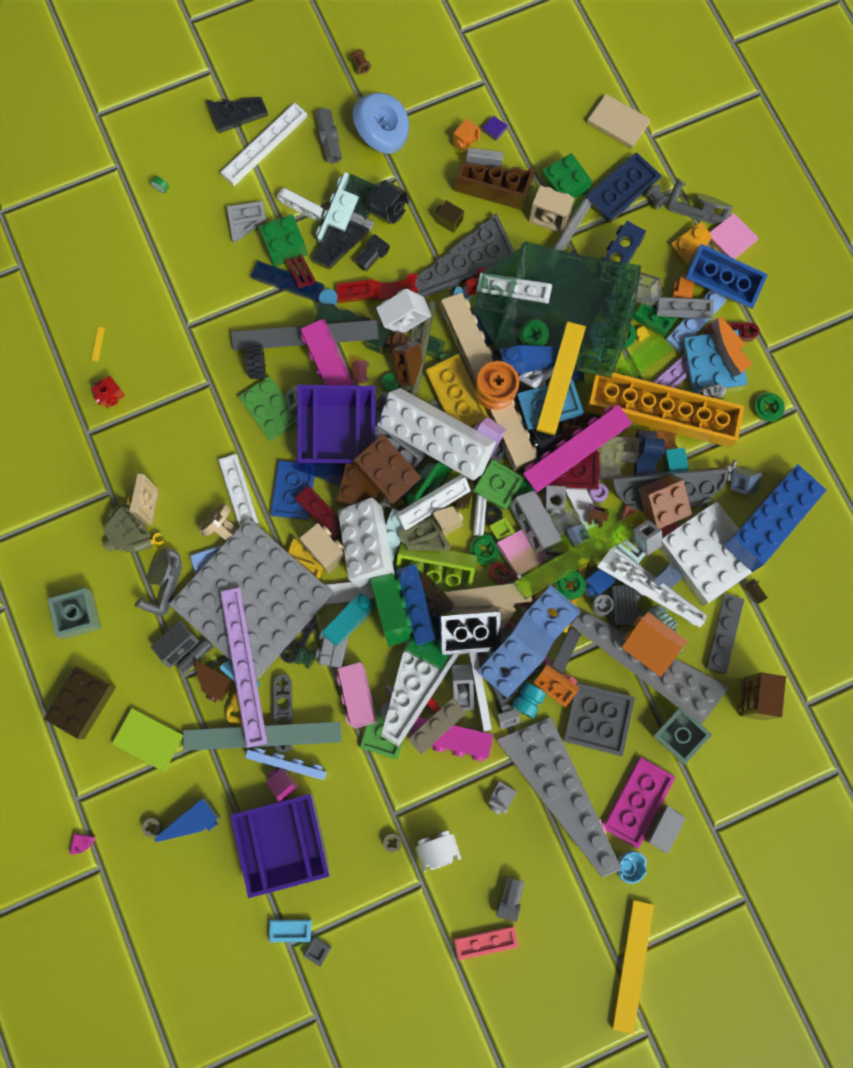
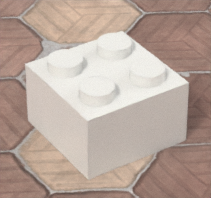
(403, 311)

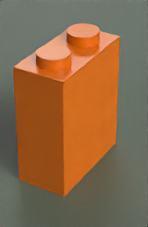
(653, 643)

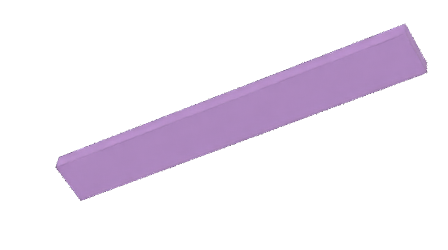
(243, 667)

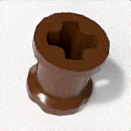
(360, 61)

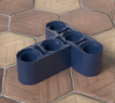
(650, 451)

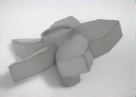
(731, 469)

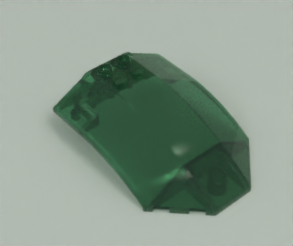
(582, 292)

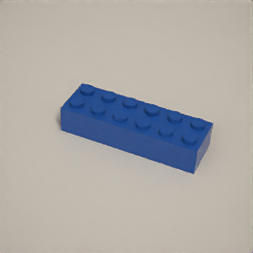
(775, 518)

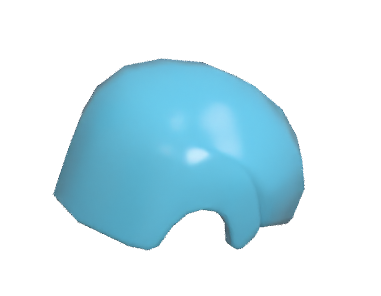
(632, 867)

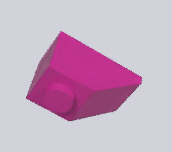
(281, 784)

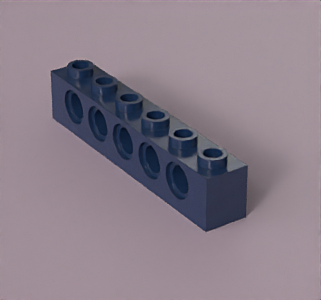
(628, 232)

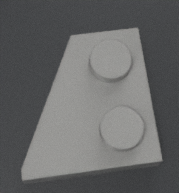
(245, 218)

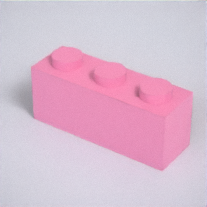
(356, 695)

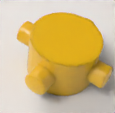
(642, 333)

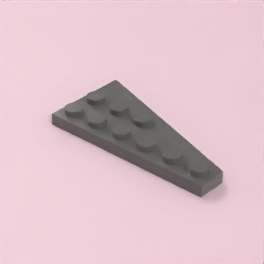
(475, 251)

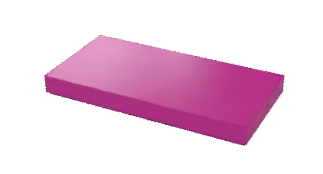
(638, 802)

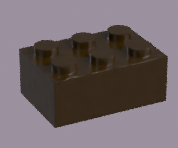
(79, 703)

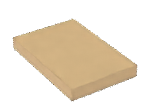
(618, 121)
(144, 499)

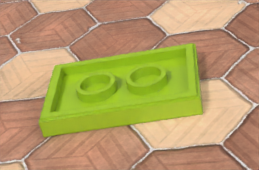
(148, 739)

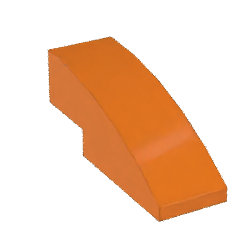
(729, 347)

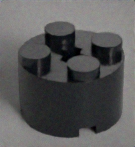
(388, 202)

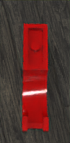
(373, 289)

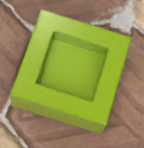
(501, 529)

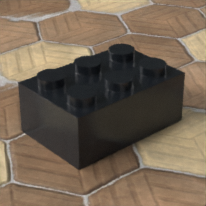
(468, 630)

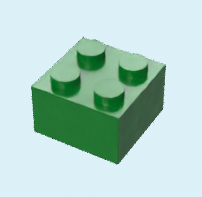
(566, 177)
(283, 240)

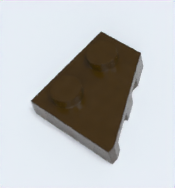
(435, 596)

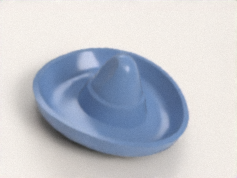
(381, 122)

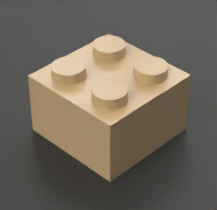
(551, 209)
(323, 548)

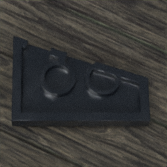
(236, 113)
(338, 244)

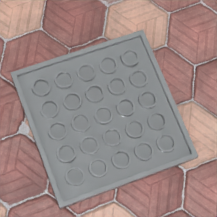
(275, 592)

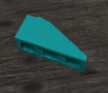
(349, 619)

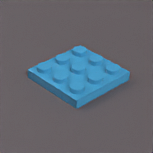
(706, 364)

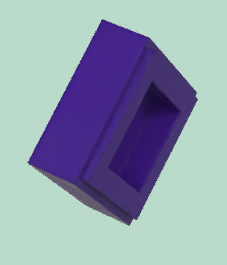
(494, 128)

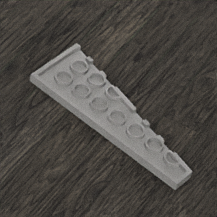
(680, 683)
(550, 772)

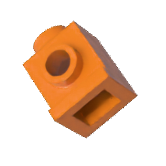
(466, 135)
(682, 288)

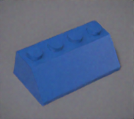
(725, 275)

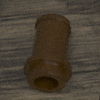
(755, 590)

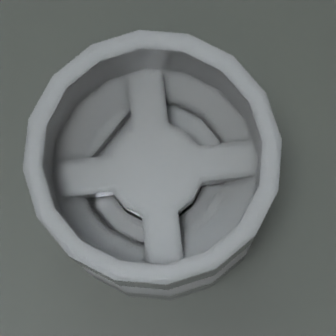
(605, 605)

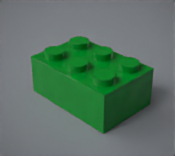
(392, 609)

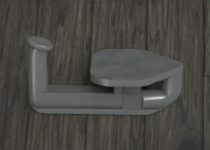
(704, 214)
(166, 574)

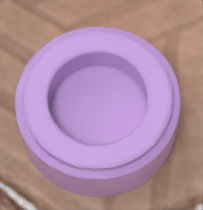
(599, 495)

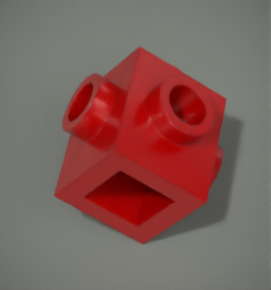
(107, 392)

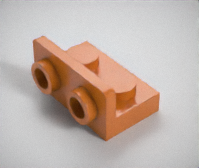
(556, 686)

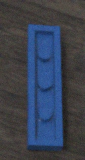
(416, 605)

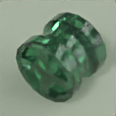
(305, 657)

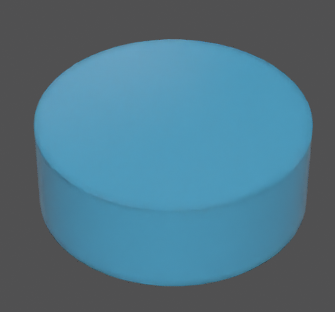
(328, 297)

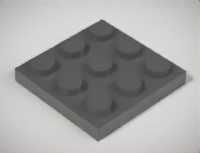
(599, 719)

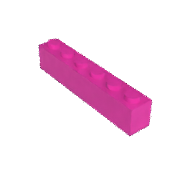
(577, 448)

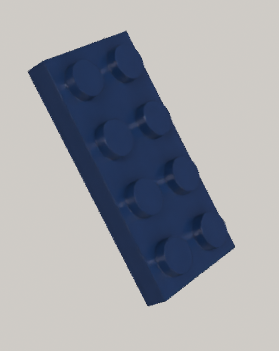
(623, 187)

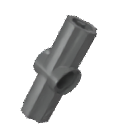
(328, 135)

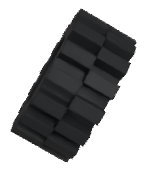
(255, 361)

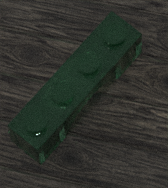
(332, 315)

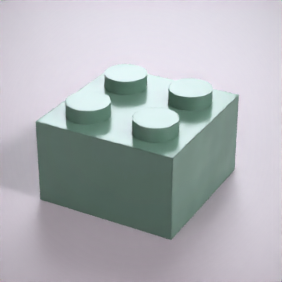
(74, 613)
(682, 736)

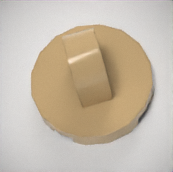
(218, 523)

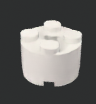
(437, 851)

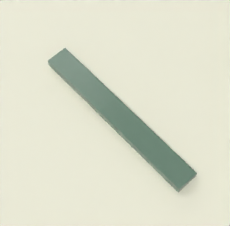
(276, 736)

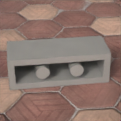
(535, 522)

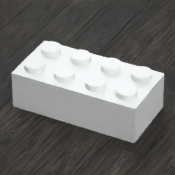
(365, 541)

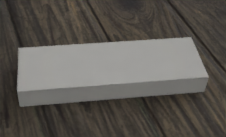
(685, 308)

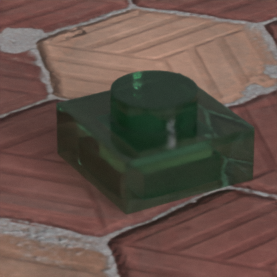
(435, 347)

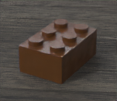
(386, 469)
(762, 696)

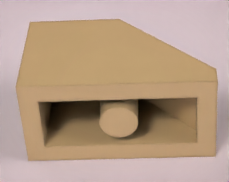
(448, 520)

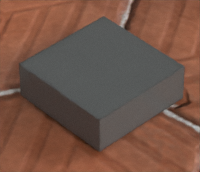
(317, 951)

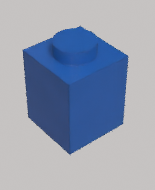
(598, 583)

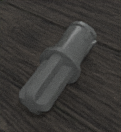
(194, 655)

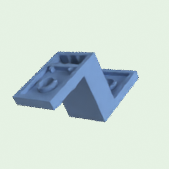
(528, 641)

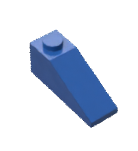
(530, 358)
(196, 819)

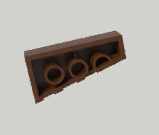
(495, 184)

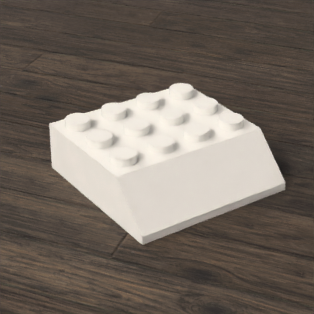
(700, 554)

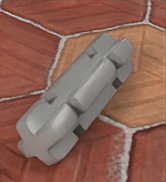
(361, 220)

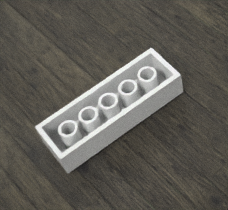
(436, 433)

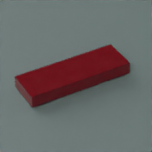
(319, 511)

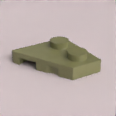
(424, 537)

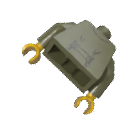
(126, 531)

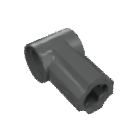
(509, 904)

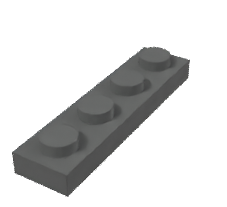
(725, 634)

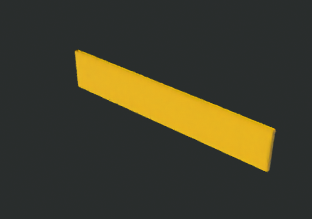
(98, 343)

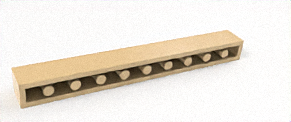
(476, 355)

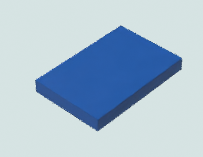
(287, 486)

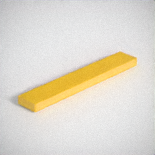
(561, 378)
(632, 967)

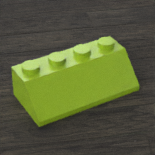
(446, 568)

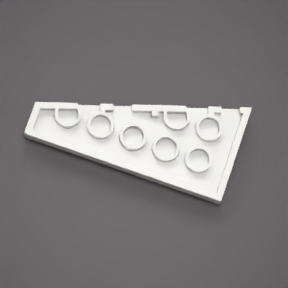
(631, 573)
(411, 693)

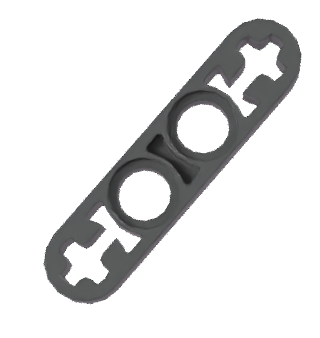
(283, 713)

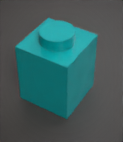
(675, 460)

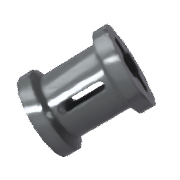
(657, 196)

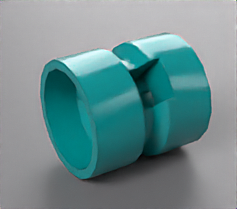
(528, 700)

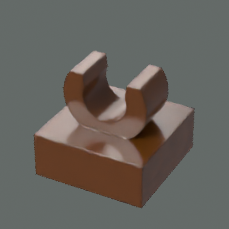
(599, 513)

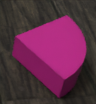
(81, 843)

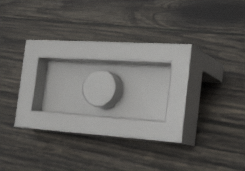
(484, 157)
(665, 829)

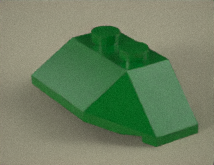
(432, 478)

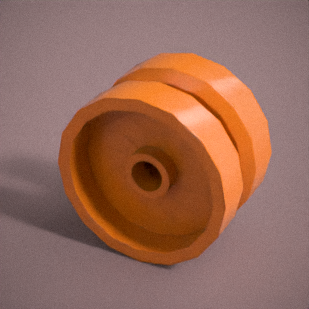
(496, 385)

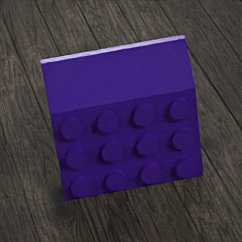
(334, 422)
(280, 845)

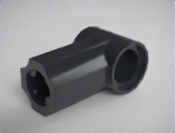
(375, 249)

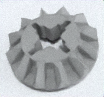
(714, 391)

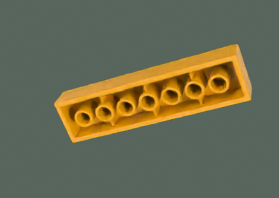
(667, 408)

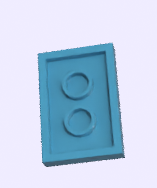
(533, 401)

